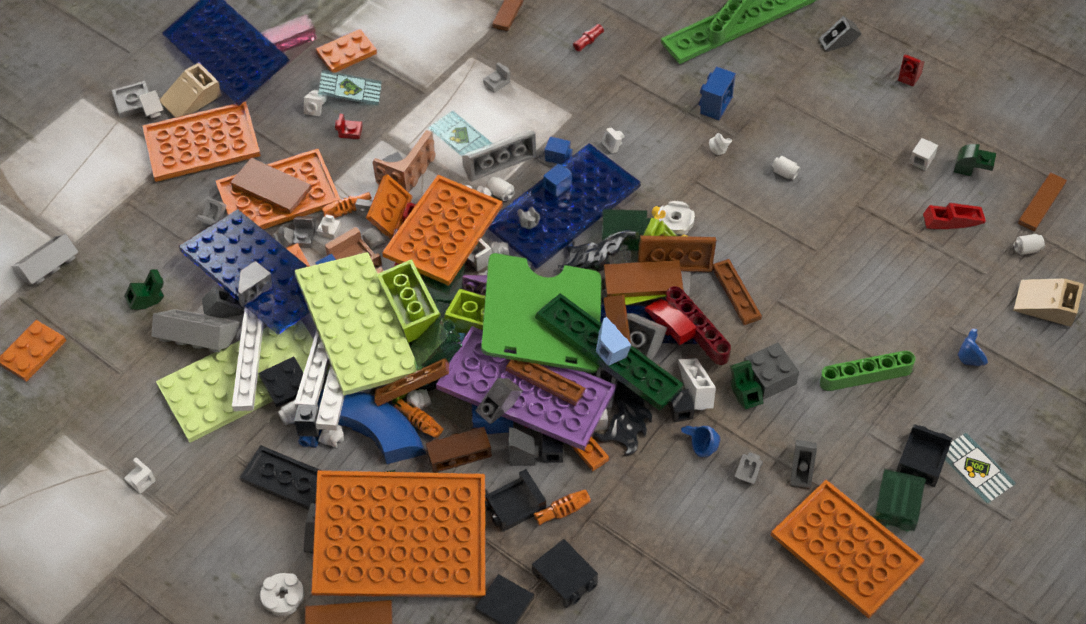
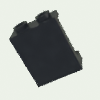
(924, 454)
(515, 502)
(566, 572)

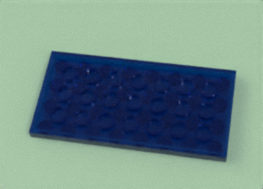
(226, 47)
(595, 186)
(234, 245)

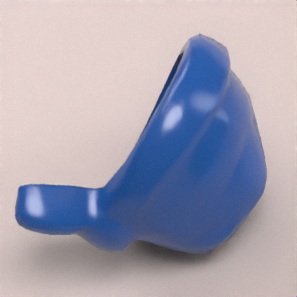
(970, 352)
(704, 440)

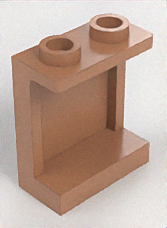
(350, 245)

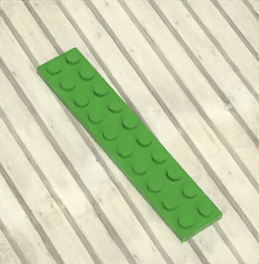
(694, 38)

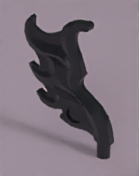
(597, 253)
(628, 421)

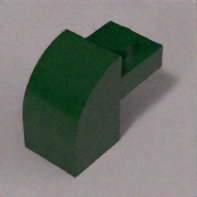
(970, 157)
(145, 294)
(744, 386)

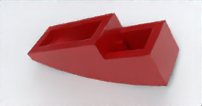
(953, 216)
(676, 322)

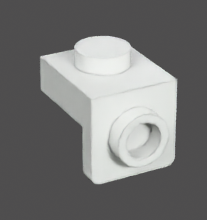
(313, 103)

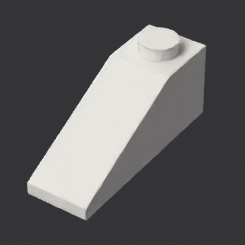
(698, 382)

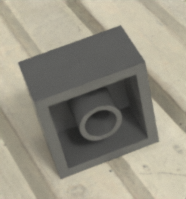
(773, 370)

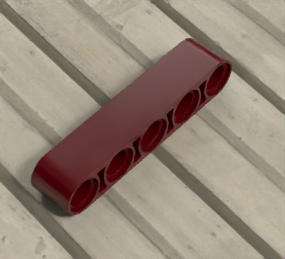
(706, 329)

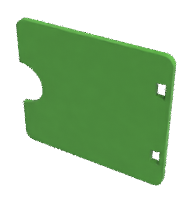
(516, 296)

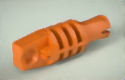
(344, 206)
(419, 419)
(563, 507)

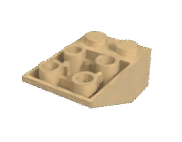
(191, 91)
(1049, 299)

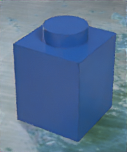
(557, 150)
(557, 180)

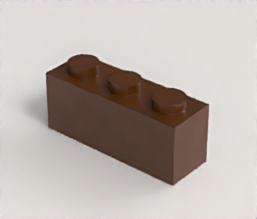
(458, 449)

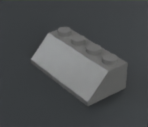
(500, 155)
(194, 329)

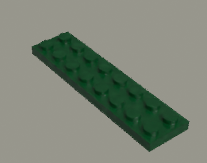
(634, 371)

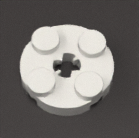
(685, 217)
(278, 583)

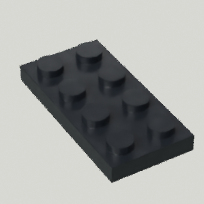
(282, 477)

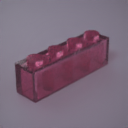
(291, 33)

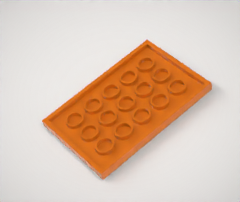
(200, 141)
(306, 167)
(443, 229)
(847, 548)

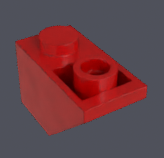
(910, 70)

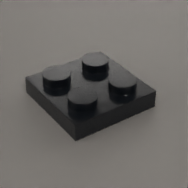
(282, 381)

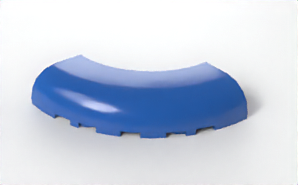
(381, 423)

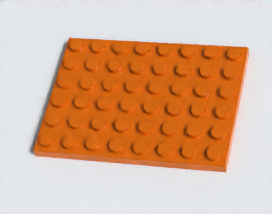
(399, 534)

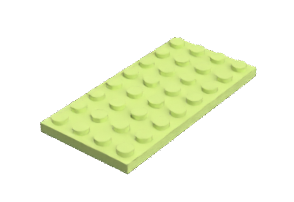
(356, 323)
(205, 389)

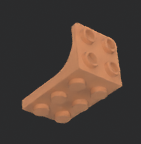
(408, 170)

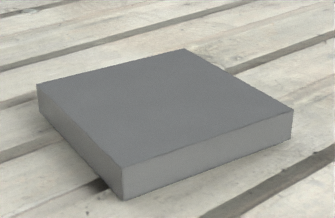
(128, 98)

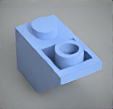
(611, 343)

